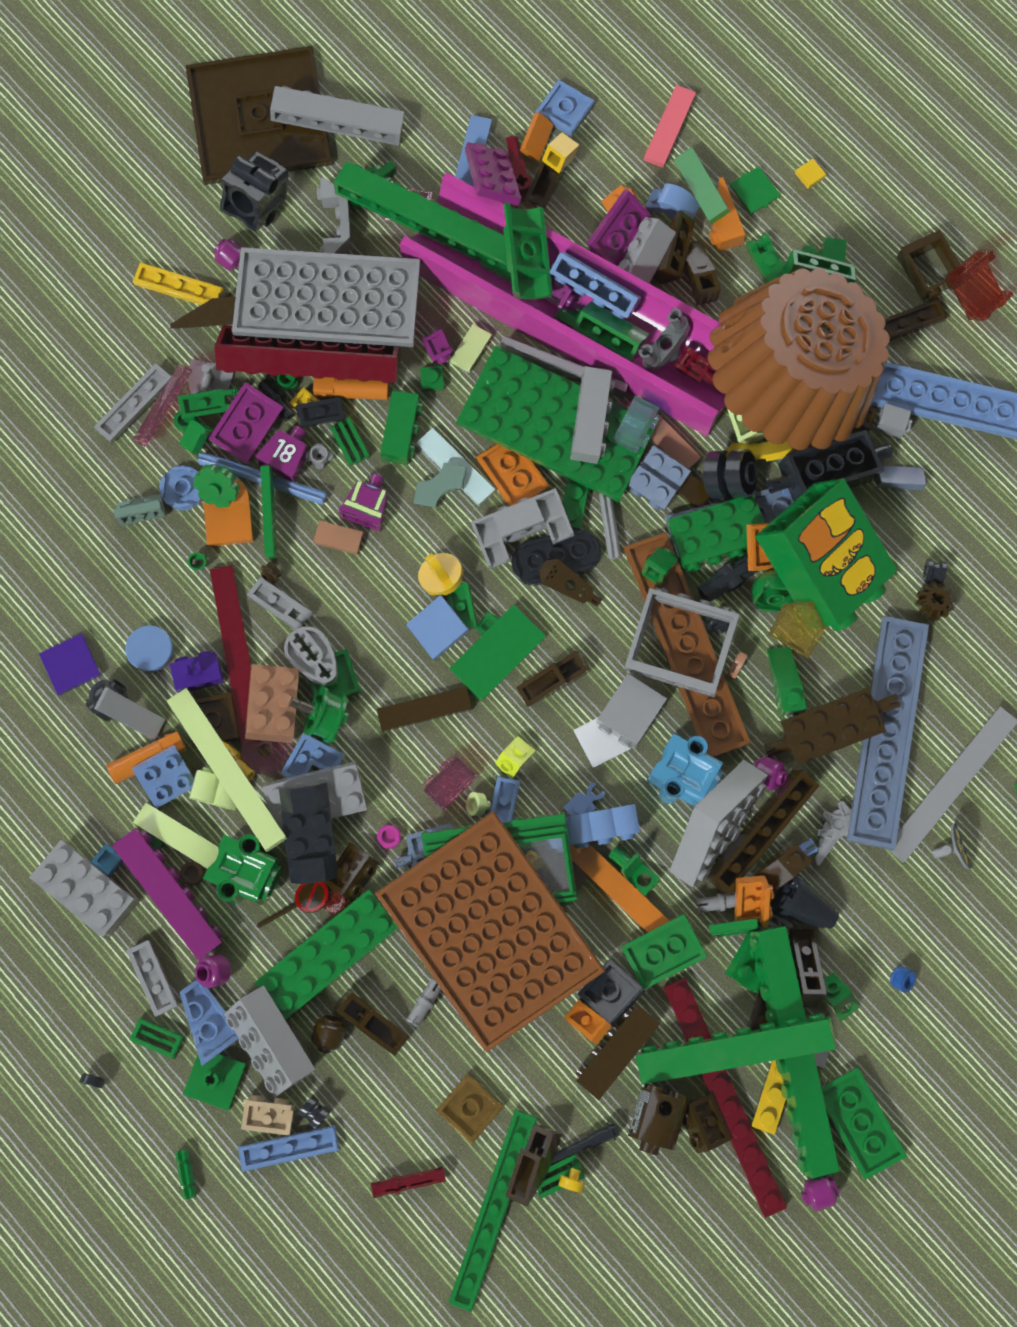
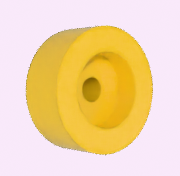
(572, 1182)

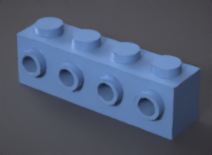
(595, 284)

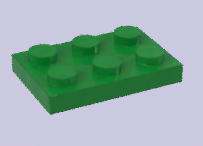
(664, 951)

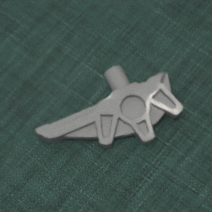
(835, 826)

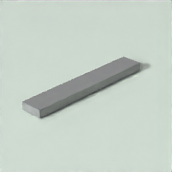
(554, 363)

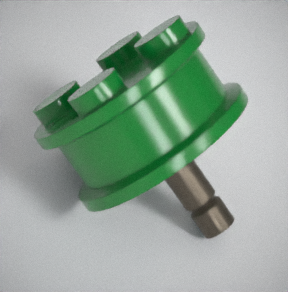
(323, 714)

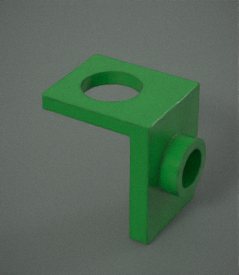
(839, 995)

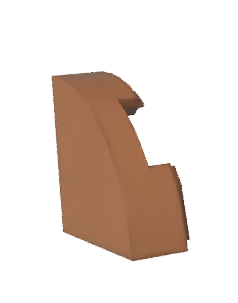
(736, 665)

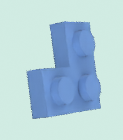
(309, 752)

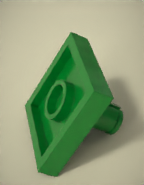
(215, 1081)

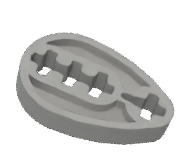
(319, 646)

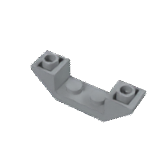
(331, 200)

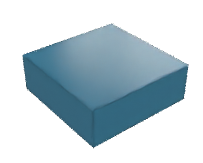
(107, 860)

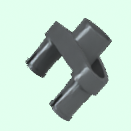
(655, 356)

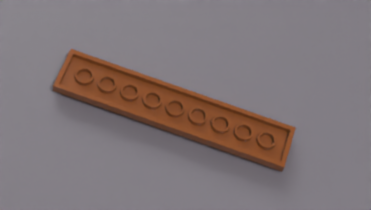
(689, 654)

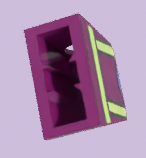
(366, 503)

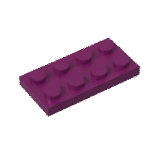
(492, 173)

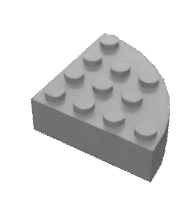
(717, 822)

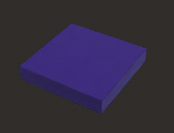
(70, 664)

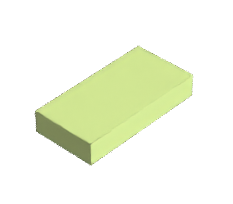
(471, 348)

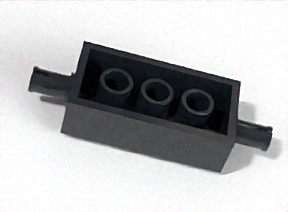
(849, 459)

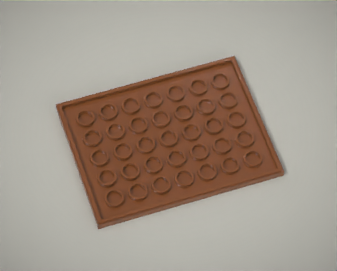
(490, 931)

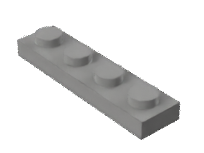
(133, 403)

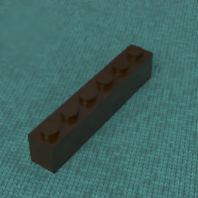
(762, 830)

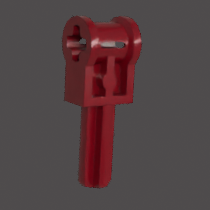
(518, 165)
(696, 368)

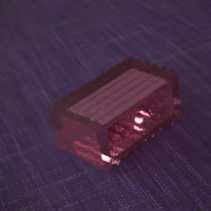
(448, 783)

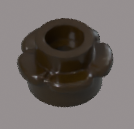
(270, 572)

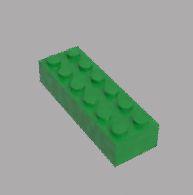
(328, 954)

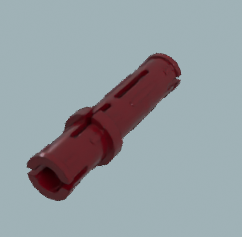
(407, 1182)

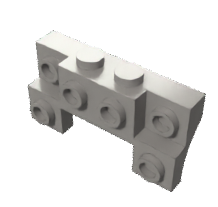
(520, 521)

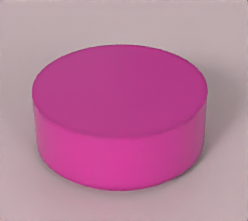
(389, 836)

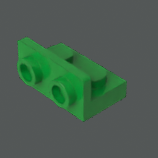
(743, 967)

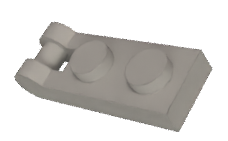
(278, 603)

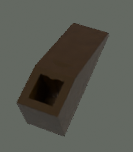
(701, 274)

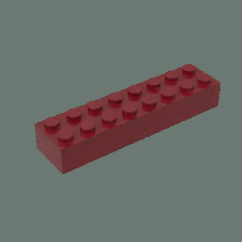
(306, 357)

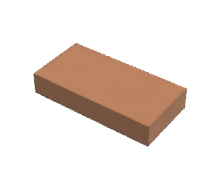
(338, 537)

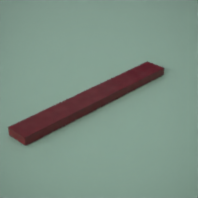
(233, 641)

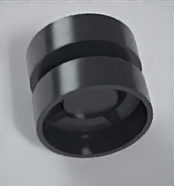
(730, 473)

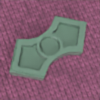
(448, 479)

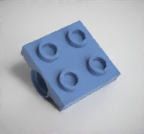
(164, 776)

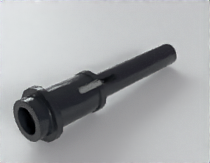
(594, 1139)

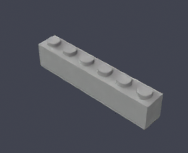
(336, 115)

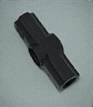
(726, 579)

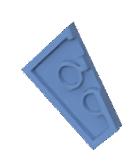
(206, 1022)

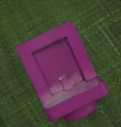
(561, 293)
(437, 347)

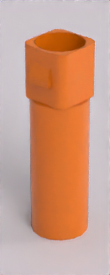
(350, 389)
(122, 768)

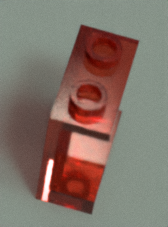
(977, 286)

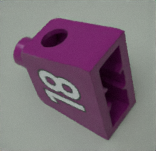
(285, 453)

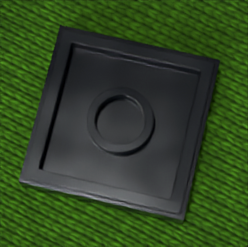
(611, 993)

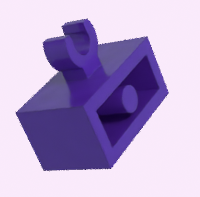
(196, 672)

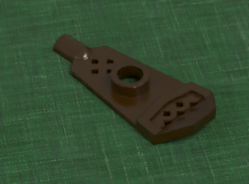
(560, 579)

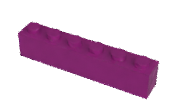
(168, 894)

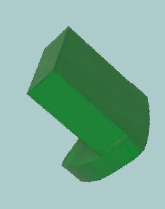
(195, 436)

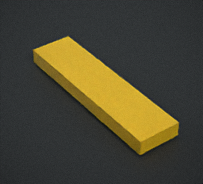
(175, 284)

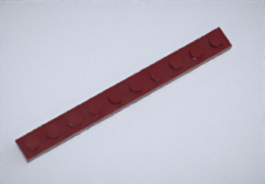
(719, 1084)

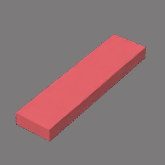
(669, 126)

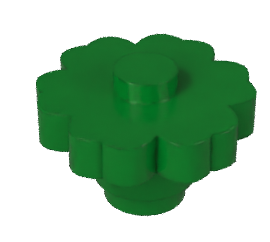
(216, 485)

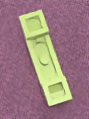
(177, 835)

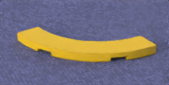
(765, 450)

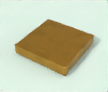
(469, 1108)

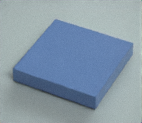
(566, 107)
(437, 627)

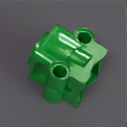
(250, 873)

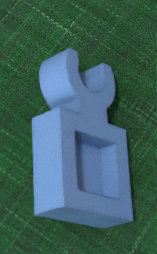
(583, 804)

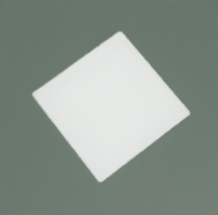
(598, 745)

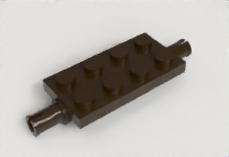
(832, 726)

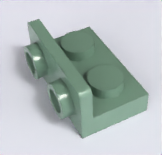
(139, 510)

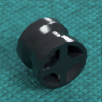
(934, 571)

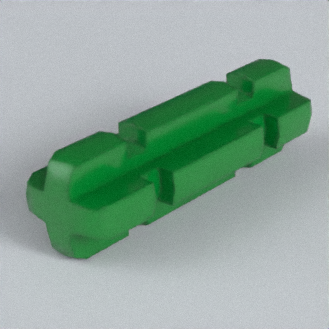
(185, 1174)

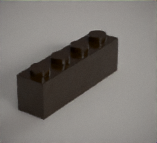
(616, 1052)

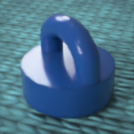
(903, 979)

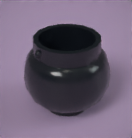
(96, 692)

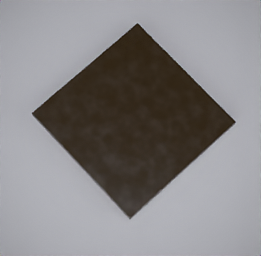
(234, 117)

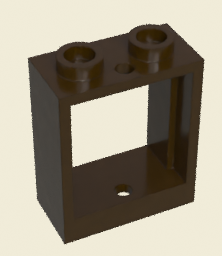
(932, 241)

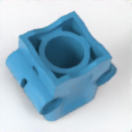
(685, 771)

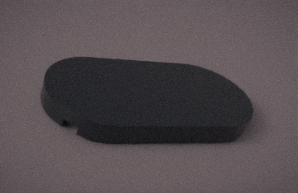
(578, 553)

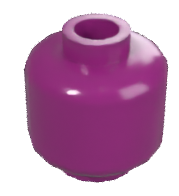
(228, 254)
(775, 772)
(213, 971)
(820, 1193)

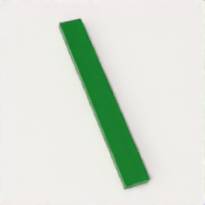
(490, 1214)

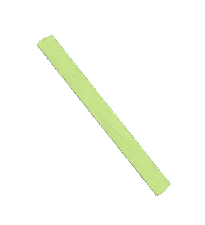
(226, 770)

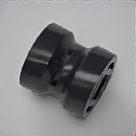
(314, 1112)

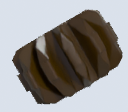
(931, 593)

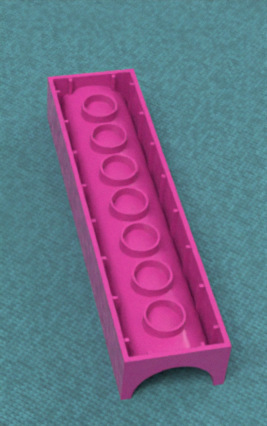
(463, 277)

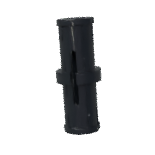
(273, 393)

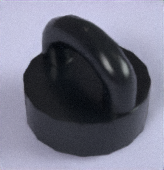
(720, 625)

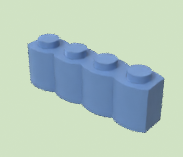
(602, 826)

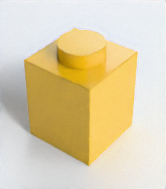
(560, 152)

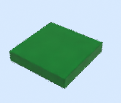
(346, 681)

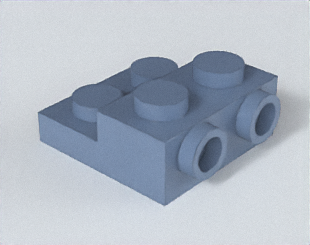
(658, 478)

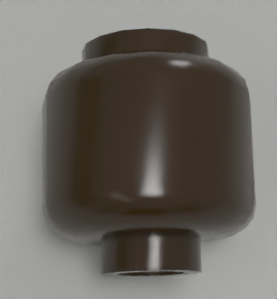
(328, 1033)

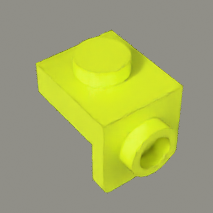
(514, 756)

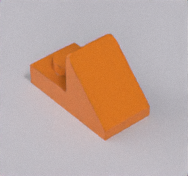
(587, 1022)

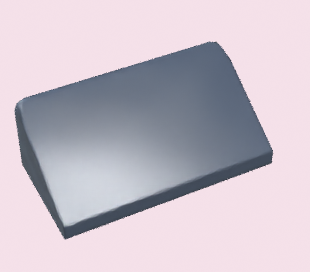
(902, 478)

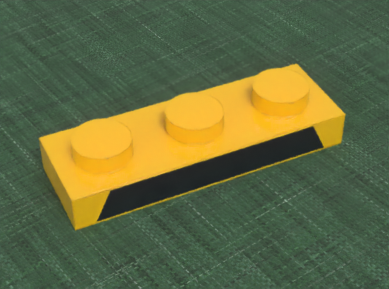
(770, 1102)

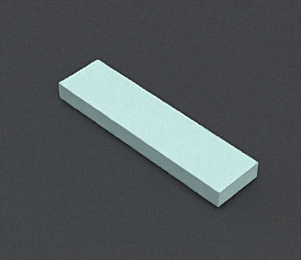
(442, 452)

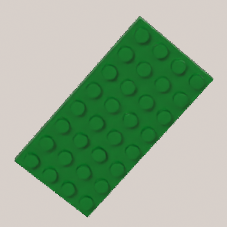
(536, 418)

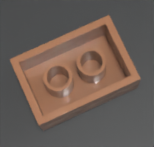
(268, 703)

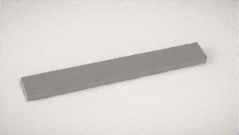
(953, 783)

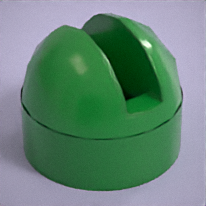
(197, 556)

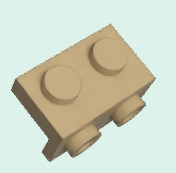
(267, 1116)

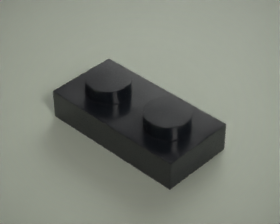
(319, 412)

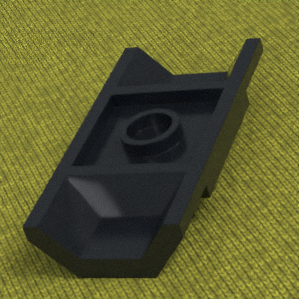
(308, 833)

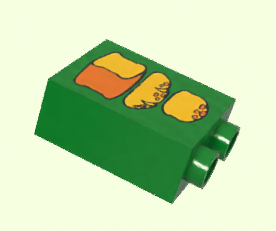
(828, 553)

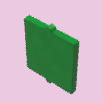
(754, 190)

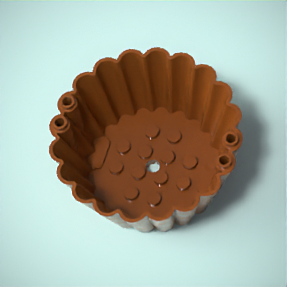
(784, 367)

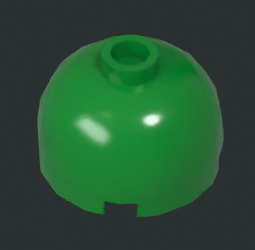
(770, 592)

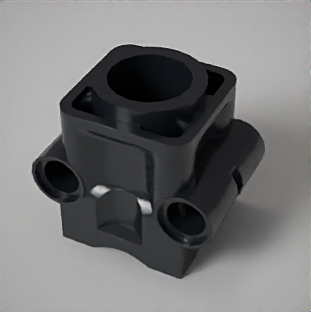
(254, 190)

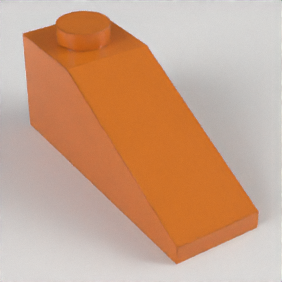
(728, 230)

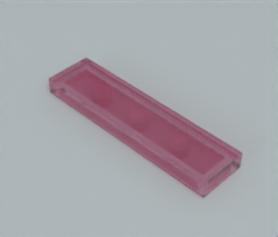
(162, 405)

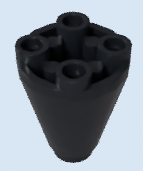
(804, 904)

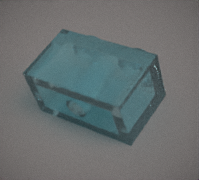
(636, 423)

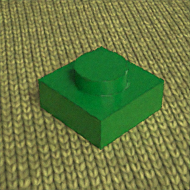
(431, 378)

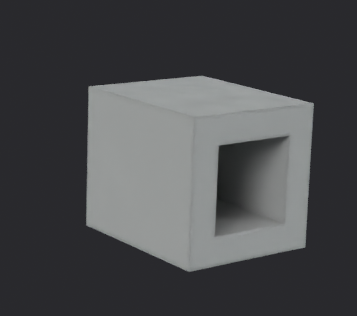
(893, 421)

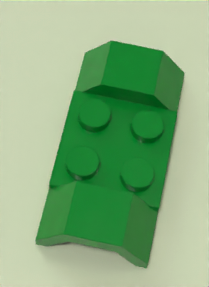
(527, 253)

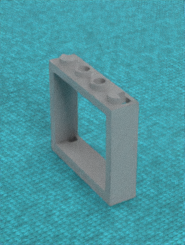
(683, 602)

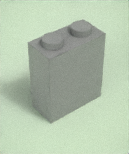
(630, 711)

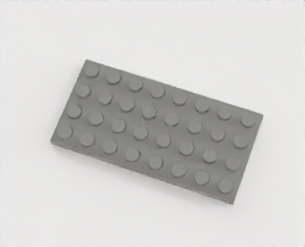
(326, 297)

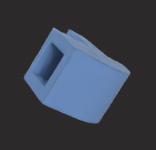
(671, 200)

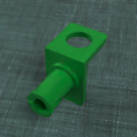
(632, 868)

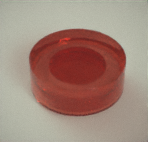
(336, 903)

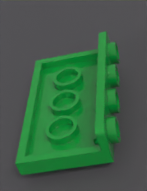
(714, 532)

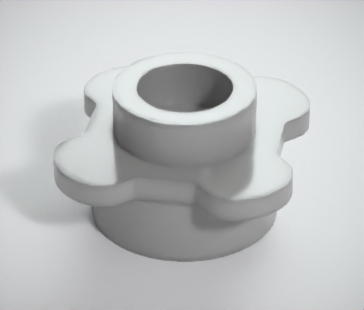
(315, 451)

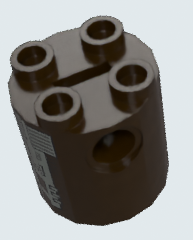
(657, 1127)

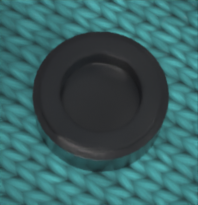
(92, 1080)

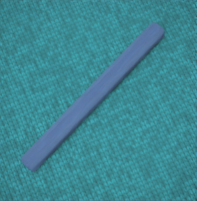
(255, 476)

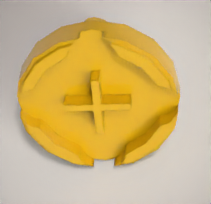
(440, 574)

